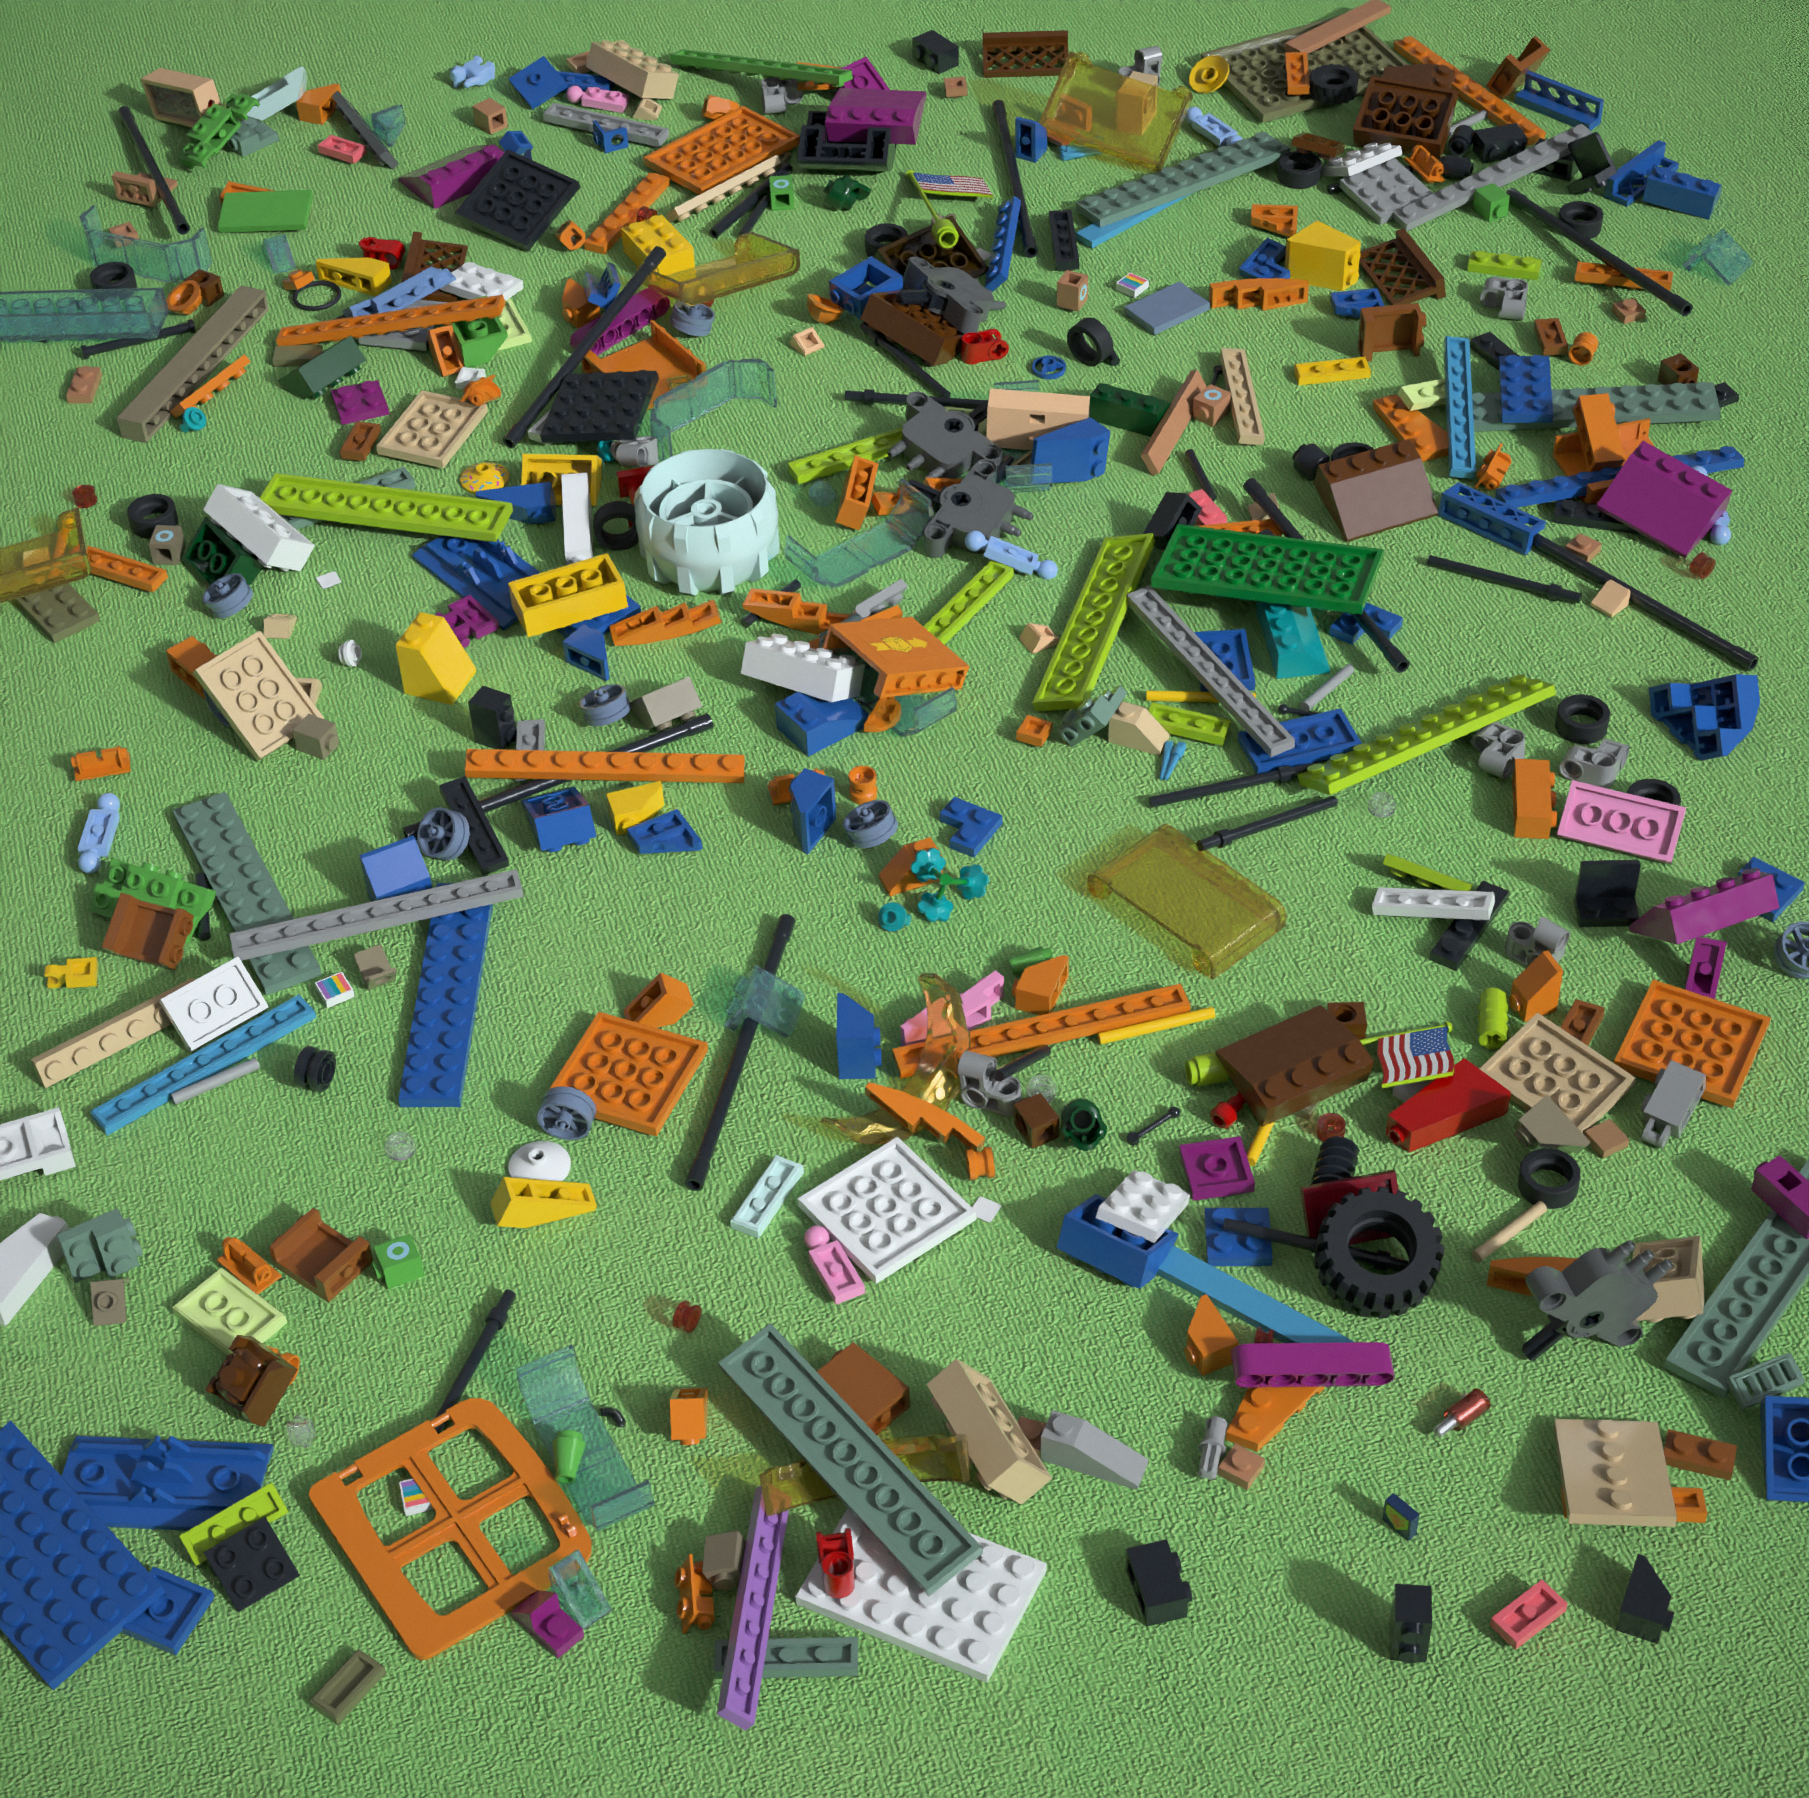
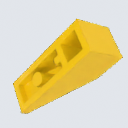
(356, 274)
(537, 1202)

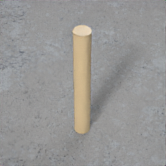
(1509, 1231)

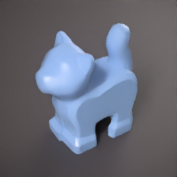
(473, 73)

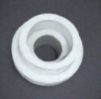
(350, 653)

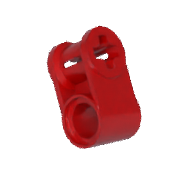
(383, 250)
(980, 346)
(836, 1562)

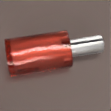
(1463, 1412)

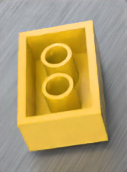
(643, 236)

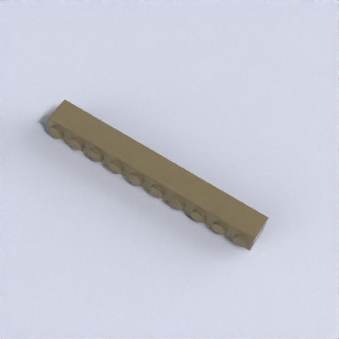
(192, 364)

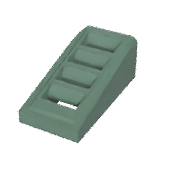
(1784, 1372)

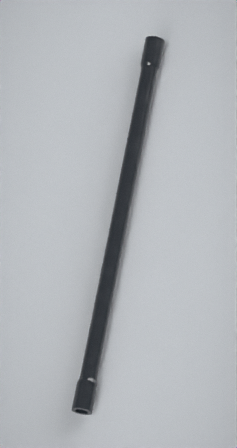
(177, 217)
(1028, 240)
(1674, 301)
(520, 428)
(1390, 652)
(1734, 653)
(688, 728)
(701, 1164)

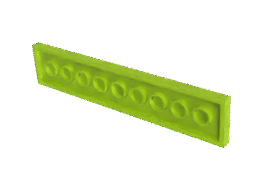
(387, 507)
(1094, 622)
(1426, 734)

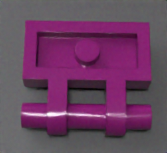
(472, 617)

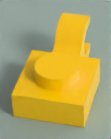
(76, 973)

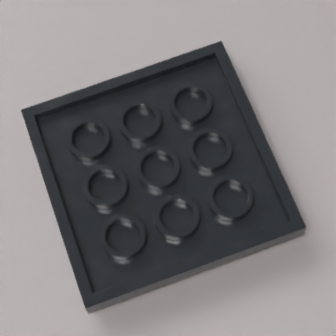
(517, 200)
(599, 406)

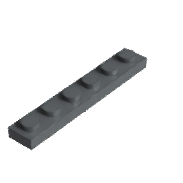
(364, 131)

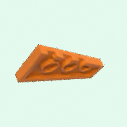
(1425, 435)

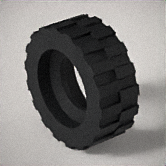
(1324, 76)

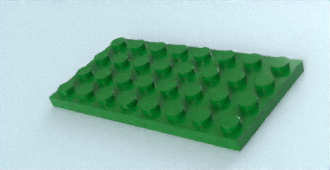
(1268, 569)

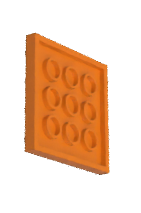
(1697, 1034)
(632, 1071)

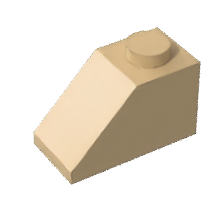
(1137, 729)

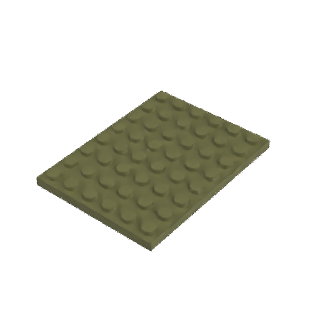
(1259, 70)

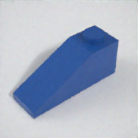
(530, 502)

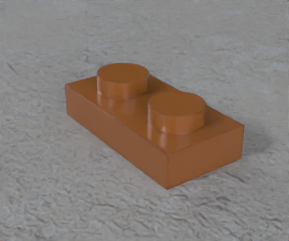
(1551, 336)
(360, 441)
(1583, 1020)
(1699, 1454)

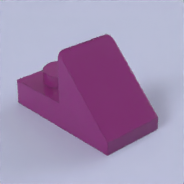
(1705, 966)
(548, 1622)

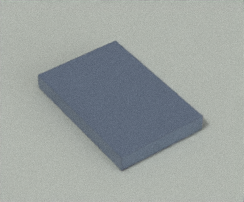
(1167, 308)

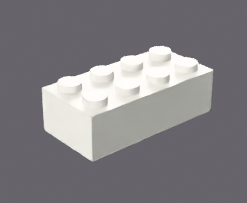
(258, 528)
(803, 668)

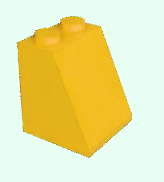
(1323, 257)
(433, 660)

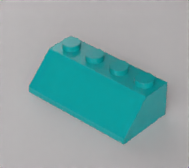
(1292, 640)

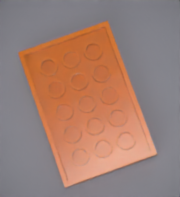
(721, 150)

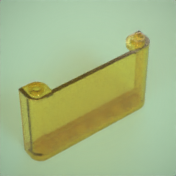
(1115, 113)
(754, 264)
(46, 560)
(1192, 898)

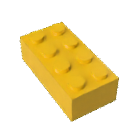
(568, 595)

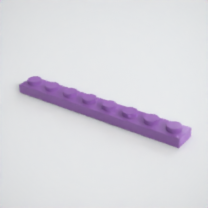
(752, 1615)

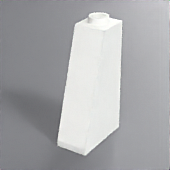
(577, 518)
(27, 1260)

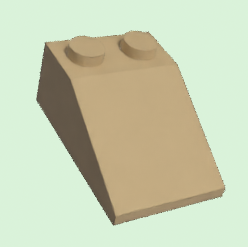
(1683, 1286)

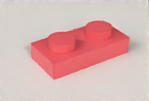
(342, 149)
(1210, 511)
(1528, 1614)

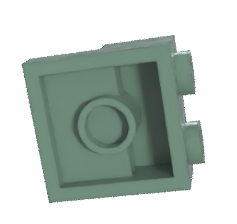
(251, 137)
(1090, 716)
(100, 1246)

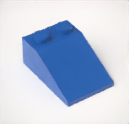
(1075, 451)
(817, 722)
(559, 819)
(1785, 1448)

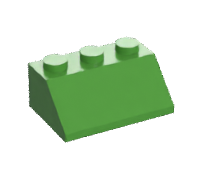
(479, 339)

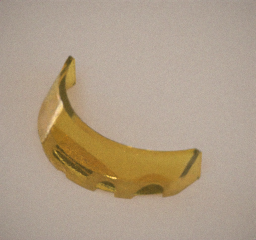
(936, 1075)
(927, 1457)

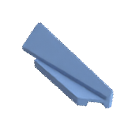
(404, 293)

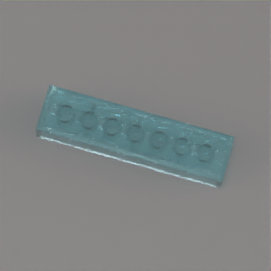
(82, 314)

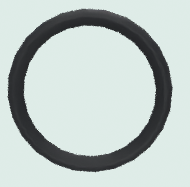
(321, 307)

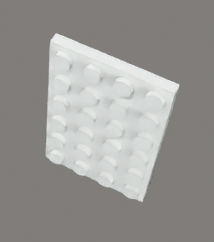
(958, 1625)

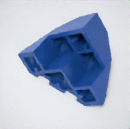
(1708, 714)

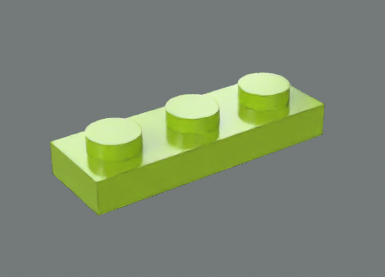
(1504, 265)
(1191, 724)
(1424, 875)
(262, 1503)

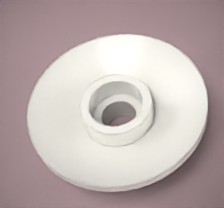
(540, 1161)

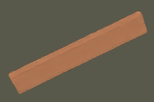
(1338, 27)
(1172, 423)

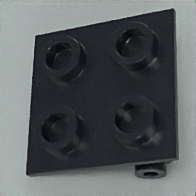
(251, 1564)

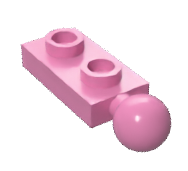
(598, 98)
(833, 1265)

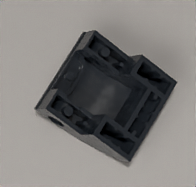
(820, 153)

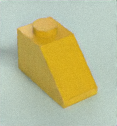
(634, 805)

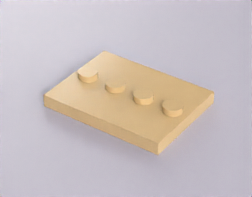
(431, 429)
(256, 694)
(1553, 1063)
(1614, 1473)

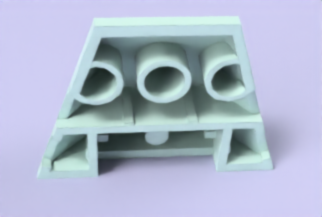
(280, 94)

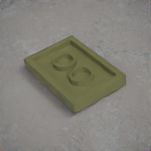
(59, 611)

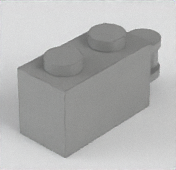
(1671, 1102)

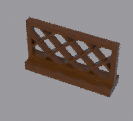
(1024, 44)
(419, 255)
(1416, 263)

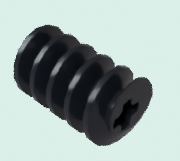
(1335, 1160)

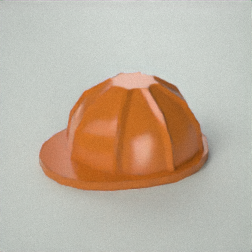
(184, 298)
(823, 309)

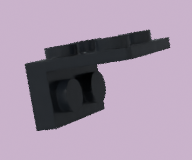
(1607, 893)

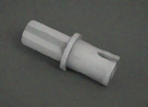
(1212, 1447)

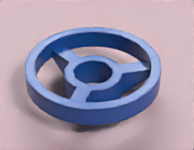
(1049, 364)

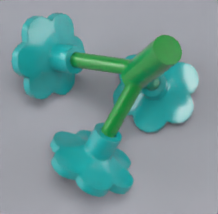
(929, 866)

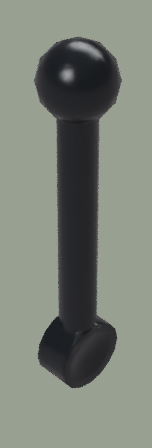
(1217, 371)
(1284, 709)
(1133, 1137)

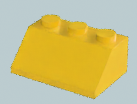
(550, 467)

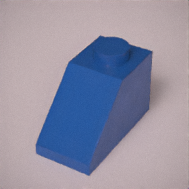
(1030, 139)
(587, 652)

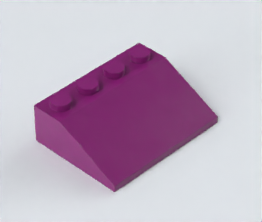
(858, 109)
(453, 175)
(1665, 499)
(1709, 908)

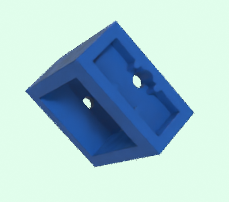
(868, 270)

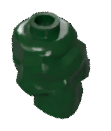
(845, 192)
(1081, 1124)

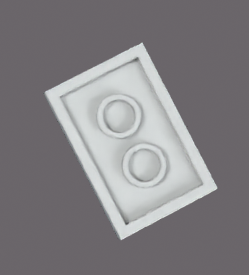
(1361, 160)
(477, 281)
(213, 1004)
(1143, 1205)

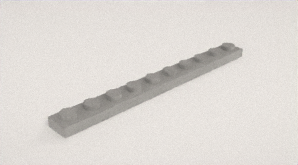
(1499, 174)
(1211, 671)
(376, 915)

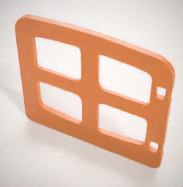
(455, 1521)

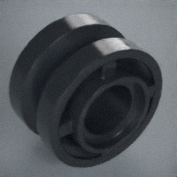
(314, 1069)

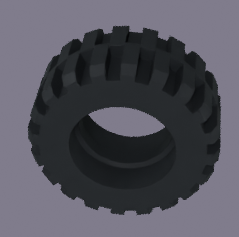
(1391, 1215)

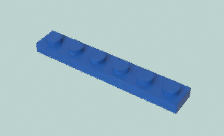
(1003, 243)

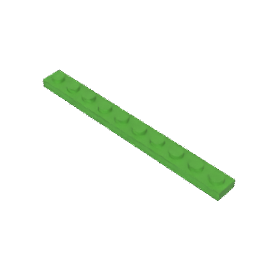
(764, 67)

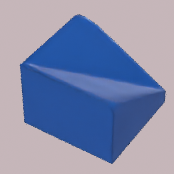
(516, 142)

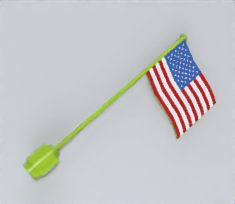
(943, 229)
(1402, 1057)

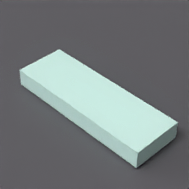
(767, 1196)

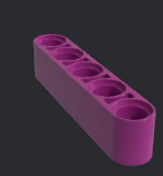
(635, 315)
(1312, 1364)

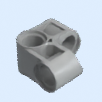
(1147, 61)
(777, 93)
(1508, 295)
(636, 452)
(1499, 748)
(1595, 766)
(1526, 943)
(982, 1090)

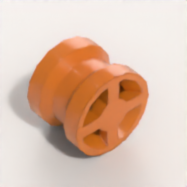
(980, 1163)

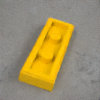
(1332, 371)

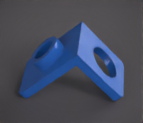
(604, 138)

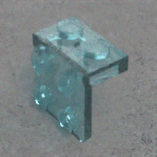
(1721, 255)
(765, 1001)

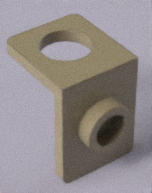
(374, 967)
(108, 1301)

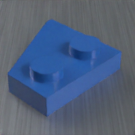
(1350, 302)
(664, 834)

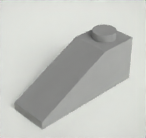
(1088, 1450)

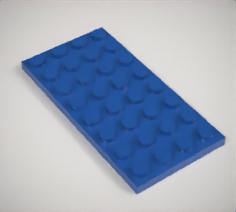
(61, 1568)

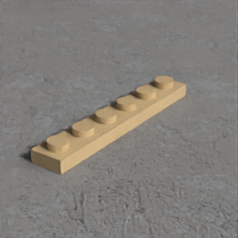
(717, 193)
(1243, 398)
(103, 1040)

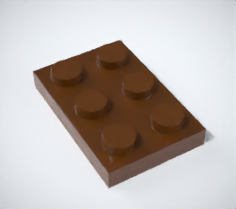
(1324, 147)

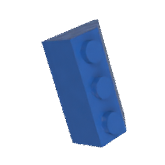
(1682, 192)
(1112, 1248)

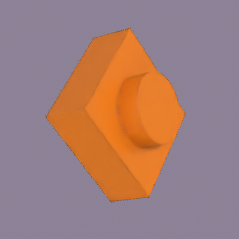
(297, 279)
(1034, 731)

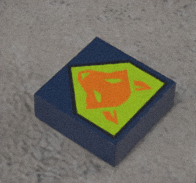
(1400, 1516)

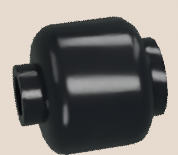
(1307, 460)

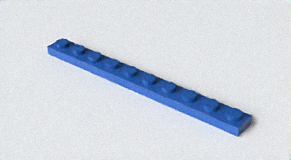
(1576, 485)

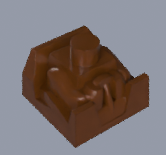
(252, 1379)

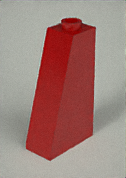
(1448, 1107)

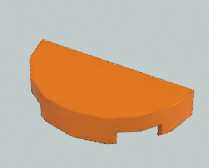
(884, 715)

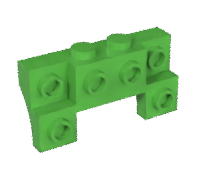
(215, 129)
(151, 887)

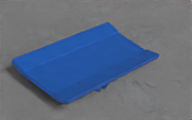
(477, 570)
(163, 1481)

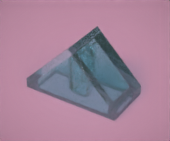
(389, 124)
(278, 254)
(578, 1590)

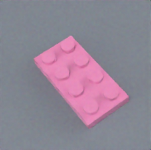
(1621, 822)

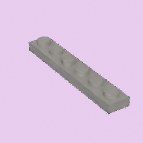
(582, 119)

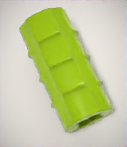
(1493, 1018)

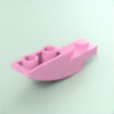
(976, 1008)

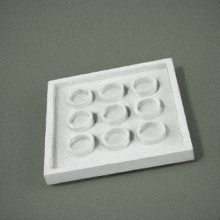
(887, 1209)

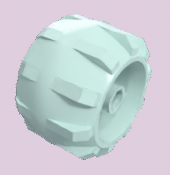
(707, 521)

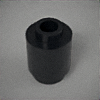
(1461, 140)
(1456, 167)

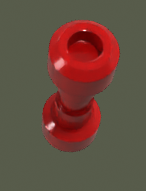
(1225, 1114)

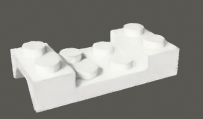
(35, 1144)

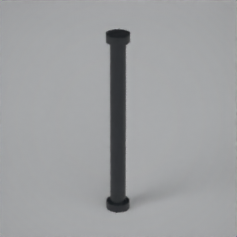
(122, 343)

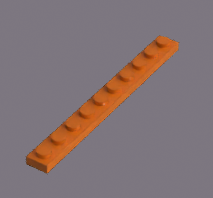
(1470, 90)
(391, 321)
(604, 766)
(1061, 1025)

